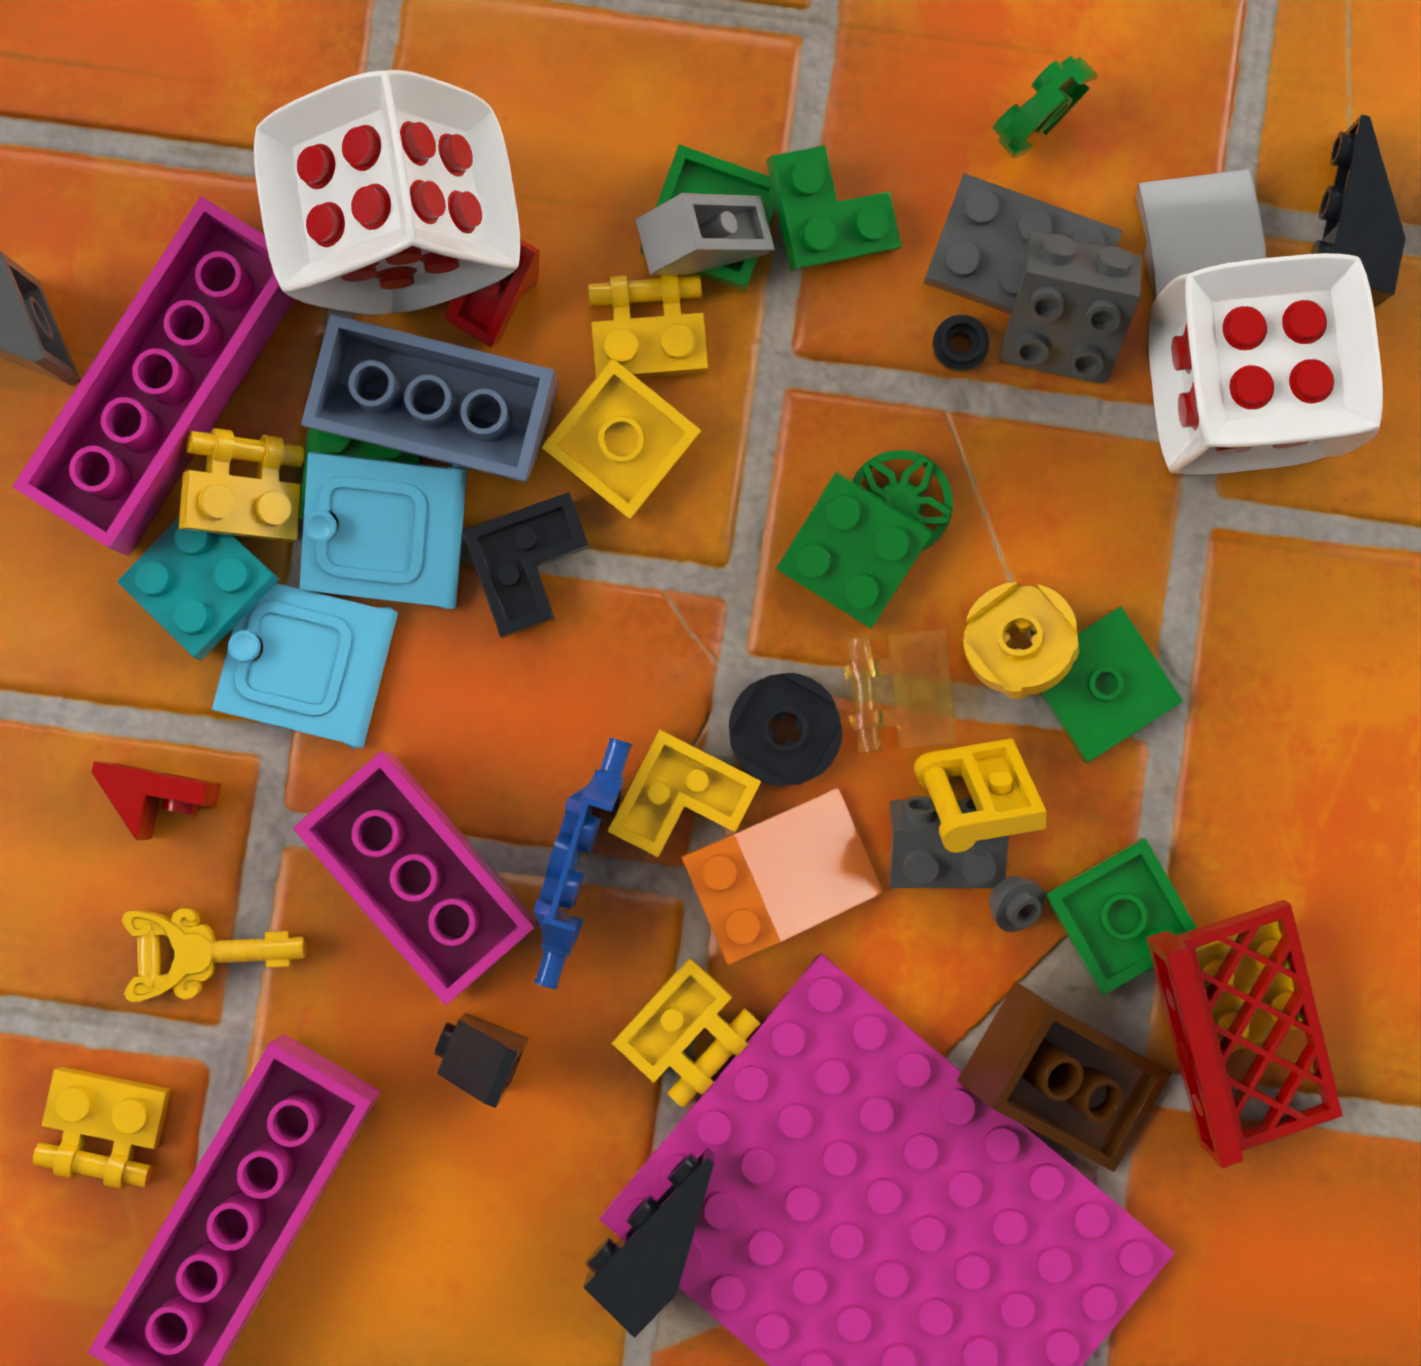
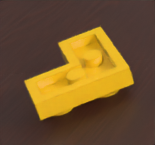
(676, 778)

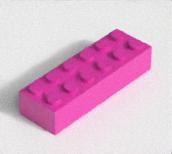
(158, 378)
(239, 1212)

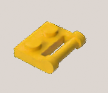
(997, 784)

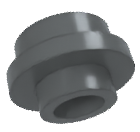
(1016, 903)

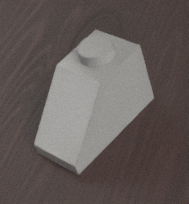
(703, 232)

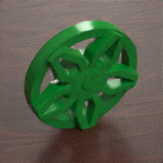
(907, 496)

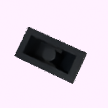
(480, 1057)

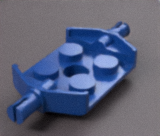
(561, 880)

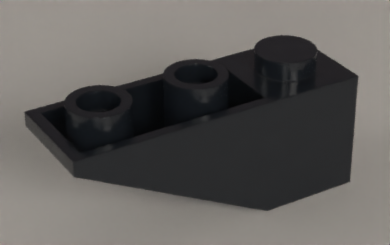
(1362, 210)
(646, 1265)

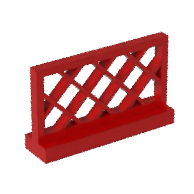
(1197, 1042)

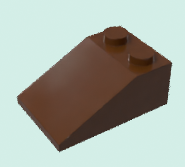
(1063, 1077)

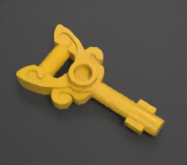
(196, 952)

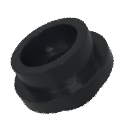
(960, 326)

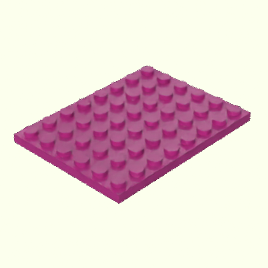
(885, 1206)

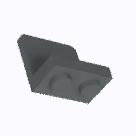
(1072, 307)

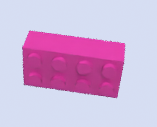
(416, 876)

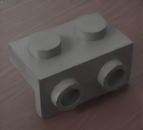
(923, 861)

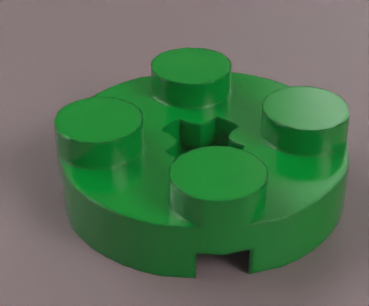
(1058, 91)

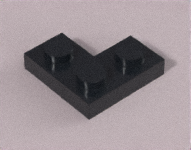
(511, 550)

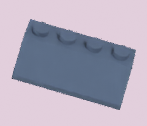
(430, 398)

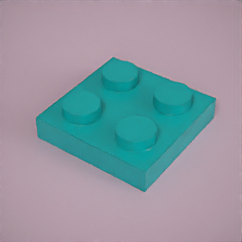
(197, 585)

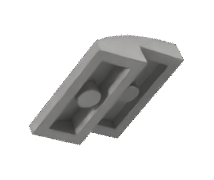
(1198, 224)

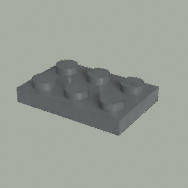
(987, 236)

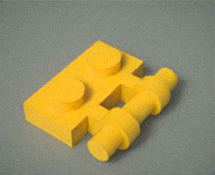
(650, 344)
(238, 504)
(674, 1020)
(105, 1109)

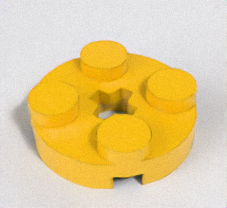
(1018, 670)

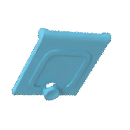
(394, 530)
(315, 665)

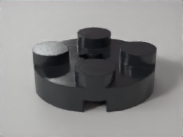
(816, 720)

